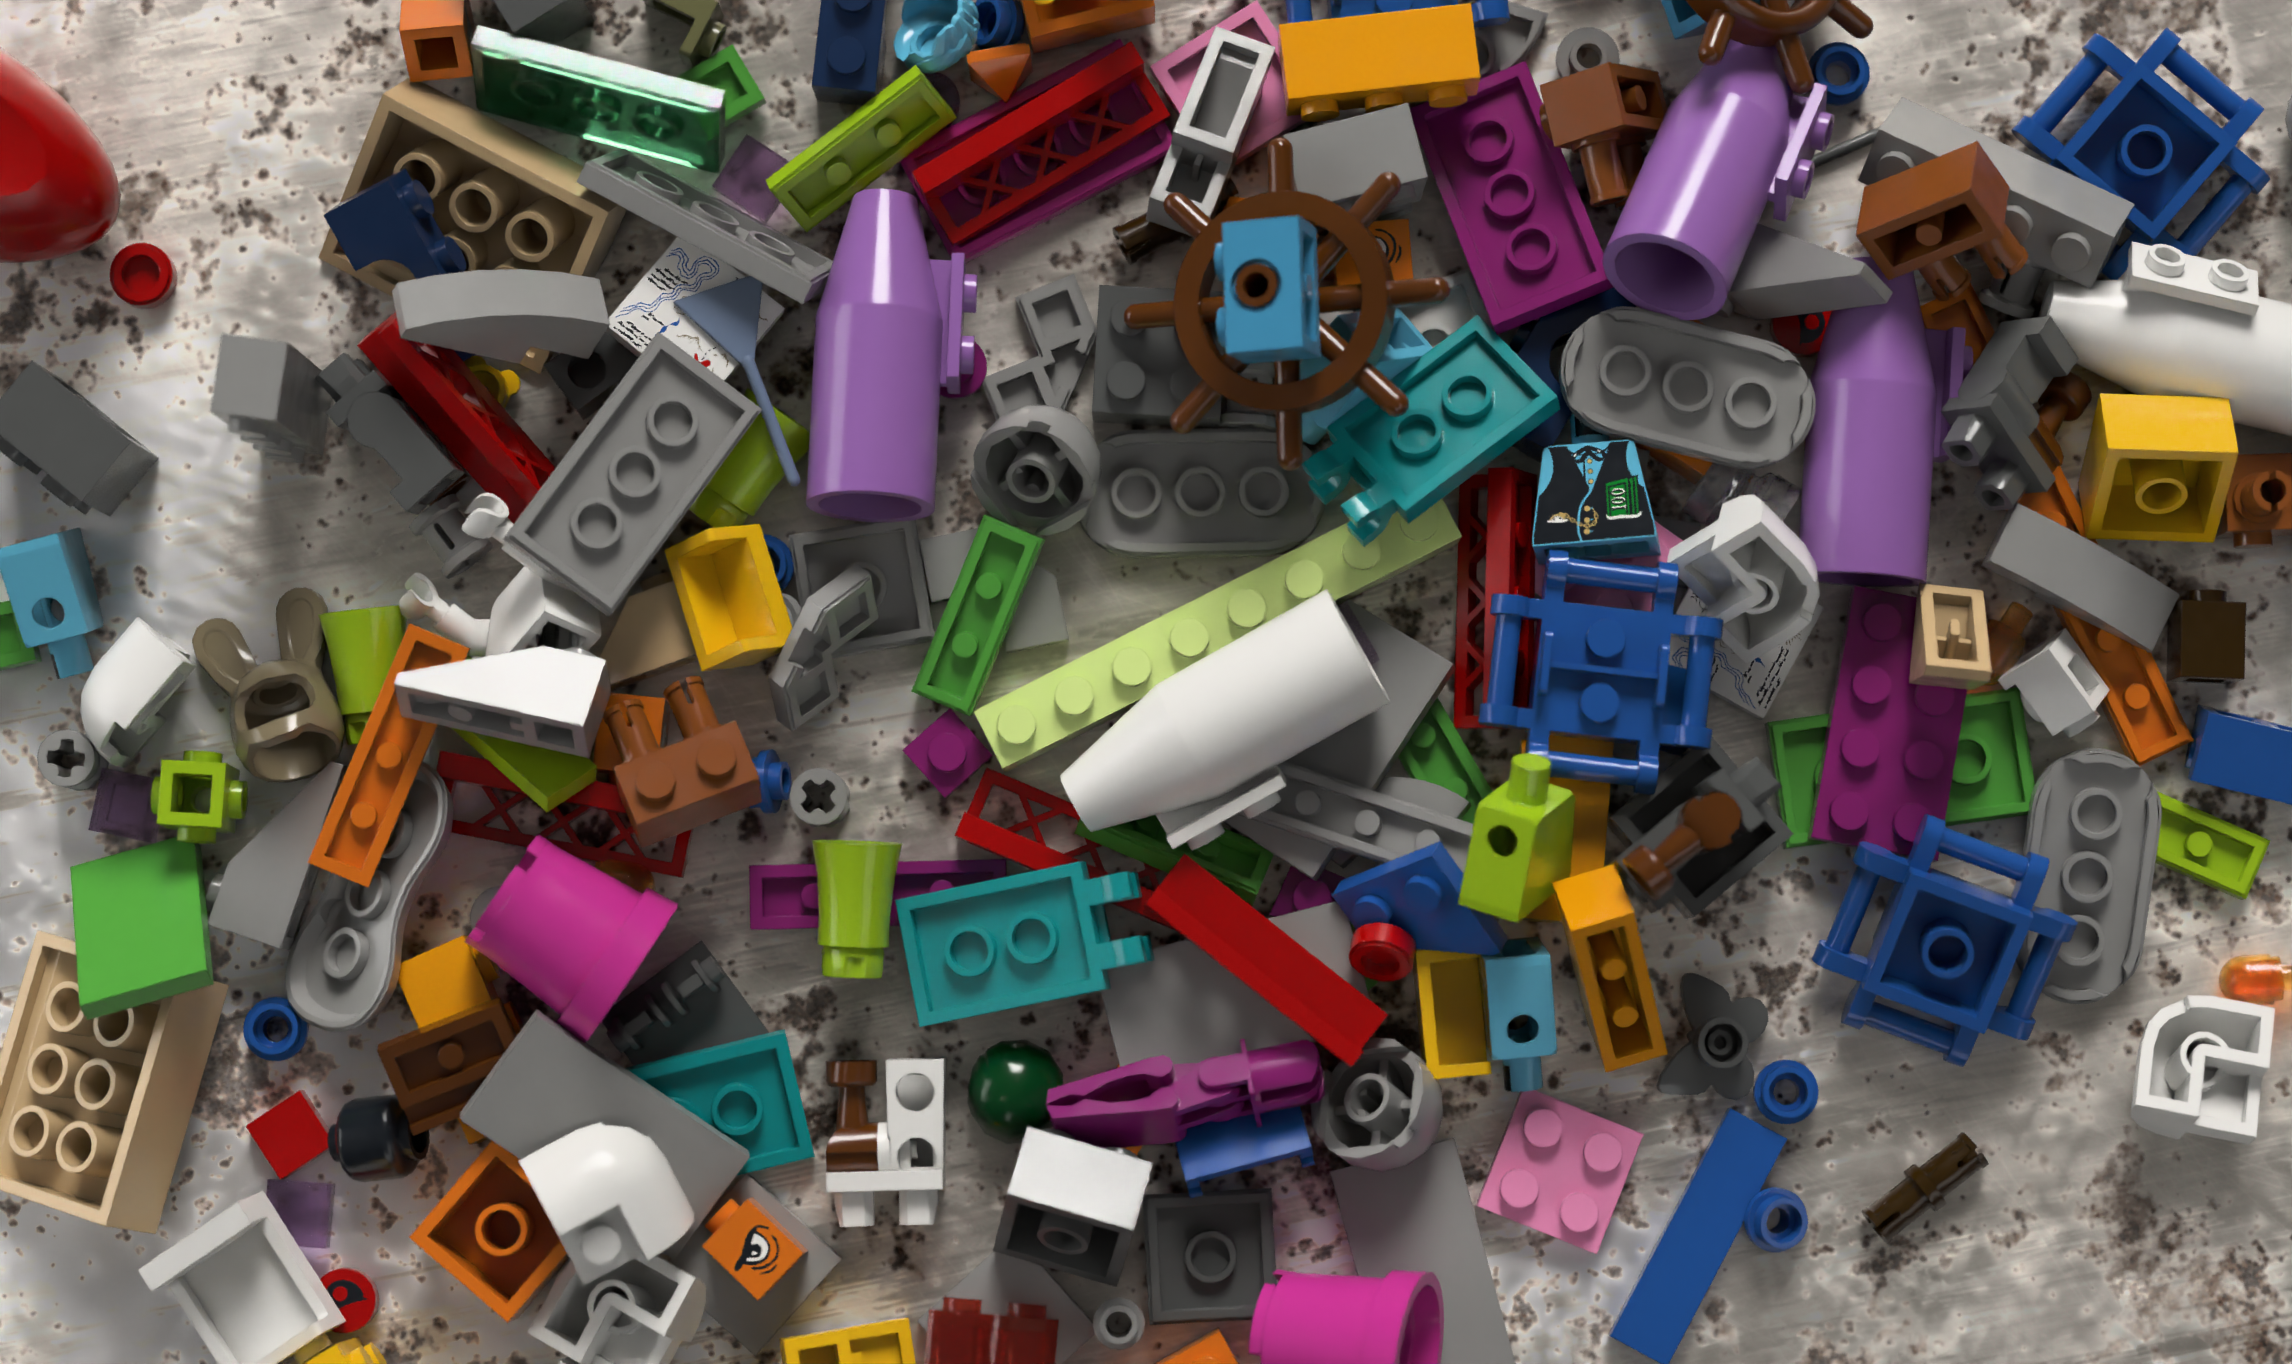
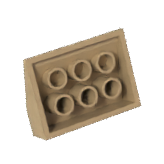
(490, 192)
(98, 1102)

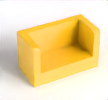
(729, 596)
(1450, 1013)

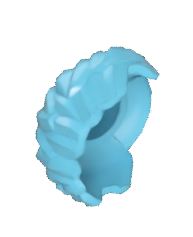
(936, 33)

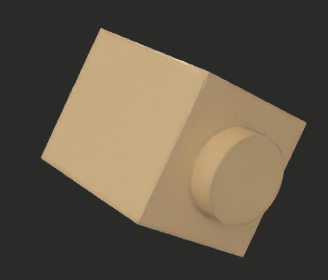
(649, 635)

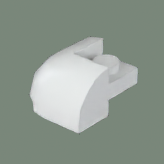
(1750, 576)
(129, 689)
(2203, 1068)
(608, 1197)
(623, 1316)

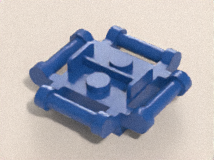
(2150, 142)
(1601, 670)
(1945, 942)

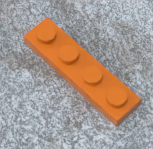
(381, 768)

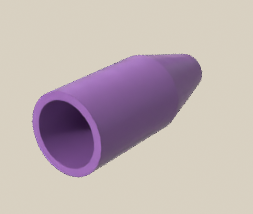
(1711, 169)
(880, 355)
(1877, 438)

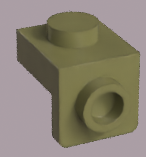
(705, 23)

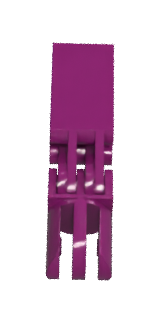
(1159, 1099)

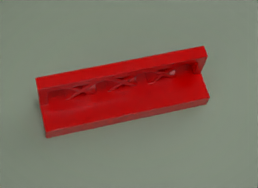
(1030, 123)
(461, 415)
(1508, 571)
(597, 795)
(1036, 854)
(1266, 960)

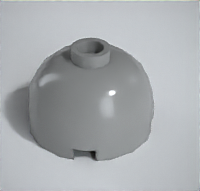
(1037, 468)
(1380, 1108)

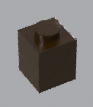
(2206, 639)

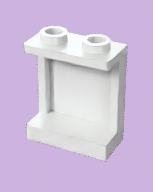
(248, 1287)

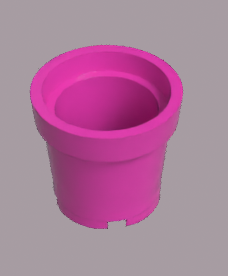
(569, 933)
(1349, 1319)

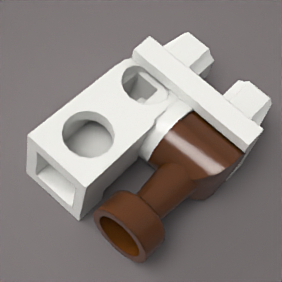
(893, 1154)

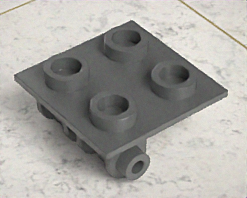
(681, 1011)

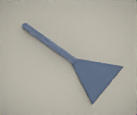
(731, 319)

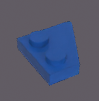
(1423, 899)

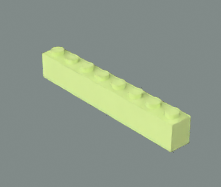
(1127, 668)

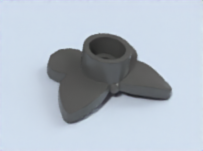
(1715, 1043)

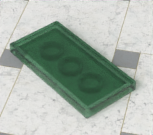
(599, 99)

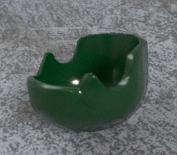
(1011, 1089)

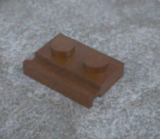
(446, 1062)

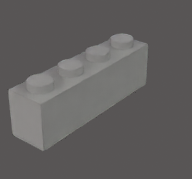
(2050, 212)
(270, 397)

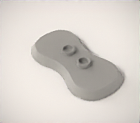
(352, 941)

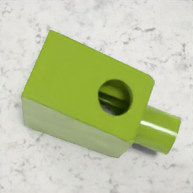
(1519, 842)

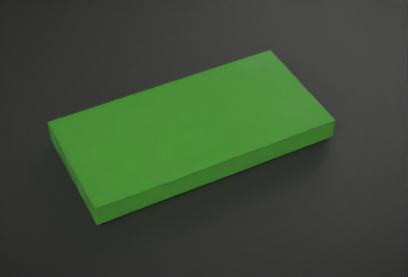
(1989, 775)

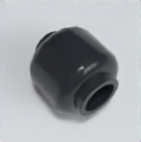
(376, 1140)

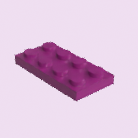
(1512, 200)
(1885, 739)

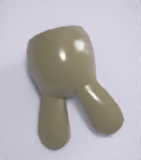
(283, 709)

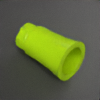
(749, 471)
(361, 654)
(854, 904)

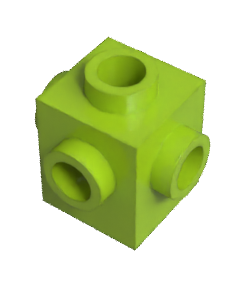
(176, 790)

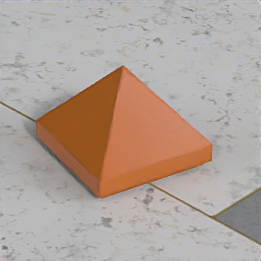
(1000, 69)

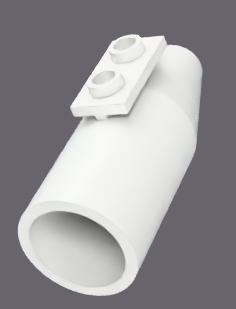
(2183, 332)
(1221, 726)

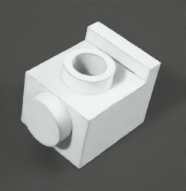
(2058, 685)

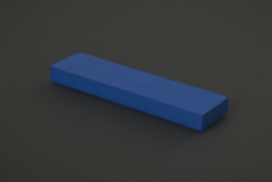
(1697, 1237)

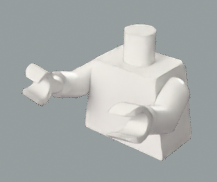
(527, 613)

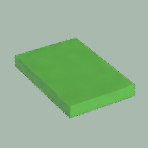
(140, 927)

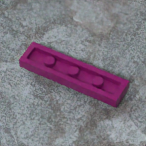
(788, 893)

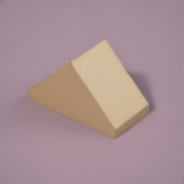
(1950, 638)

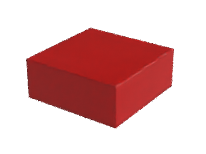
(290, 1134)

